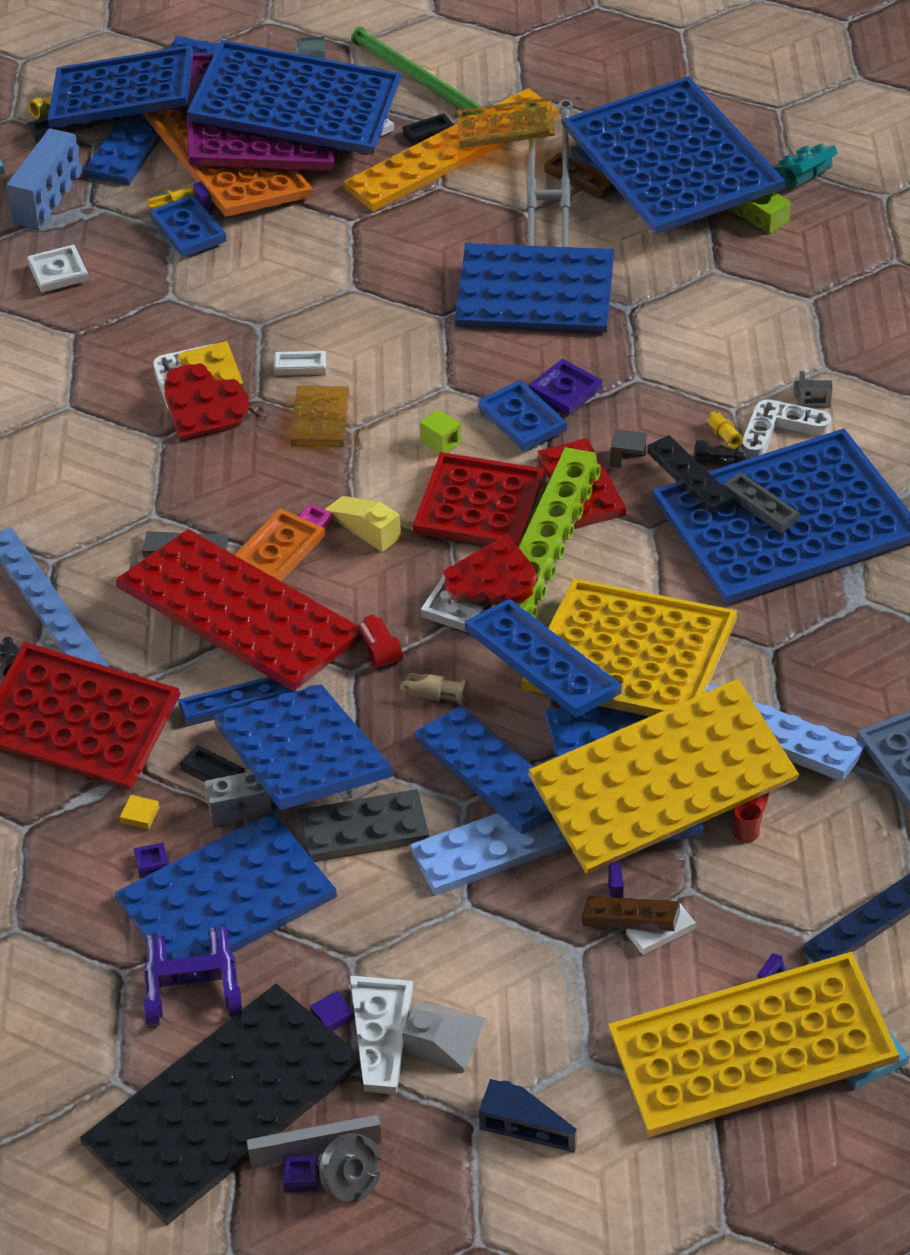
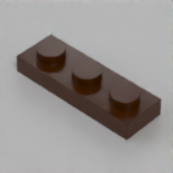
(580, 176)
(631, 913)

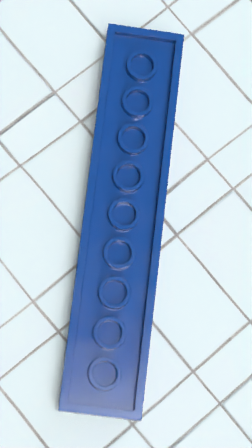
(133, 137)

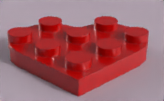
(201, 403)
(492, 574)

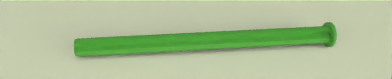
(360, 37)

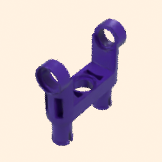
(163, 972)

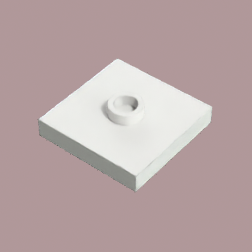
(57, 268)

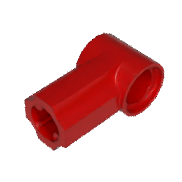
(380, 645)
(749, 818)

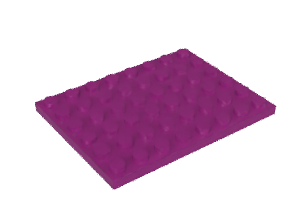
(233, 148)

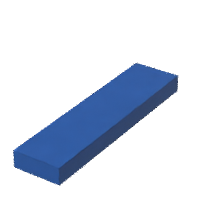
(204, 706)

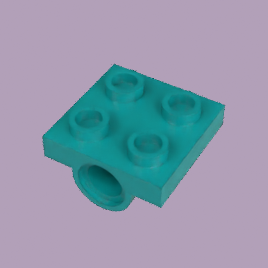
(805, 164)

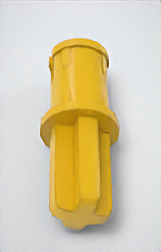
(170, 197)
(725, 430)

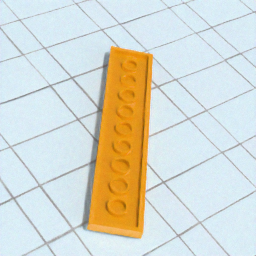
(420, 164)

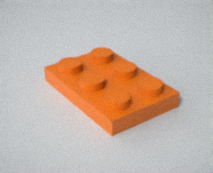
(281, 544)

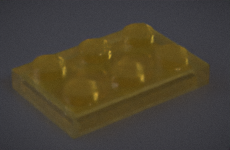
(320, 416)

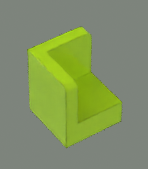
(440, 432)

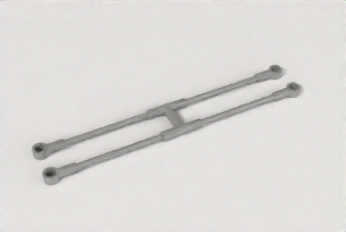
(565, 110)

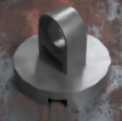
(349, 1167)

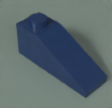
(520, 1115)

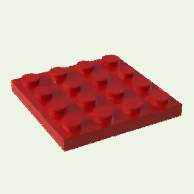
(478, 499)

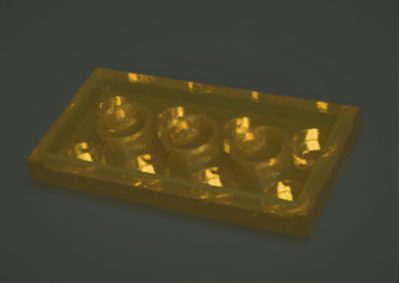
(505, 122)

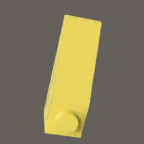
(368, 520)

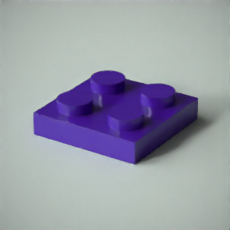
(566, 386)

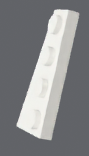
(380, 1017)

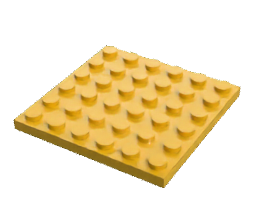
(646, 641)

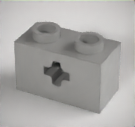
(236, 798)

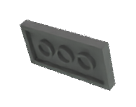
(364, 825)

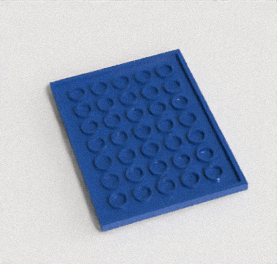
(295, 97)
(673, 154)
(841, 505)

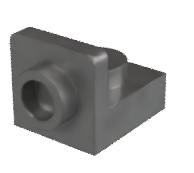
(812, 392)

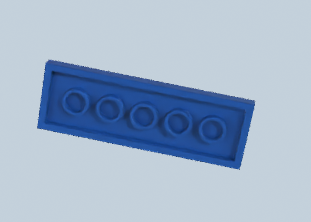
(543, 658)
(485, 766)

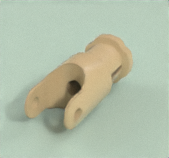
(436, 688)

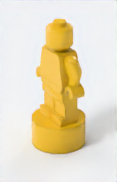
(39, 107)

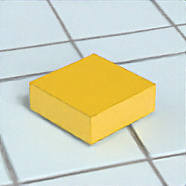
(139, 812)

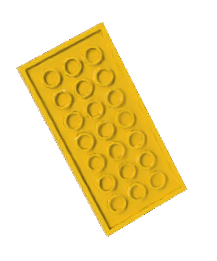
(662, 775)
(752, 1043)

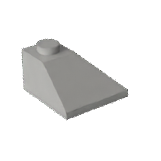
(441, 1035)

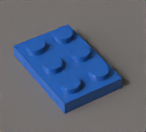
(188, 226)
(522, 415)

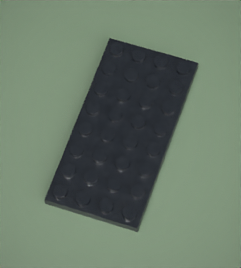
(232, 1087)

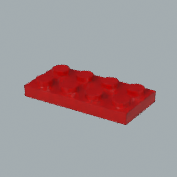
(604, 499)

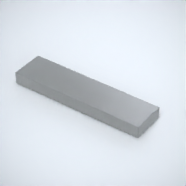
(308, 1141)

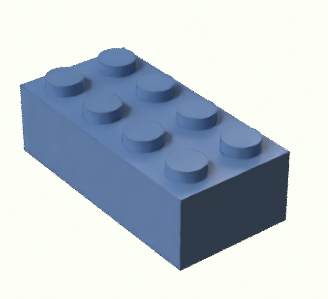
(44, 178)

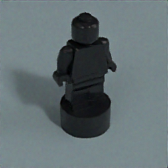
(722, 454)
(8, 652)

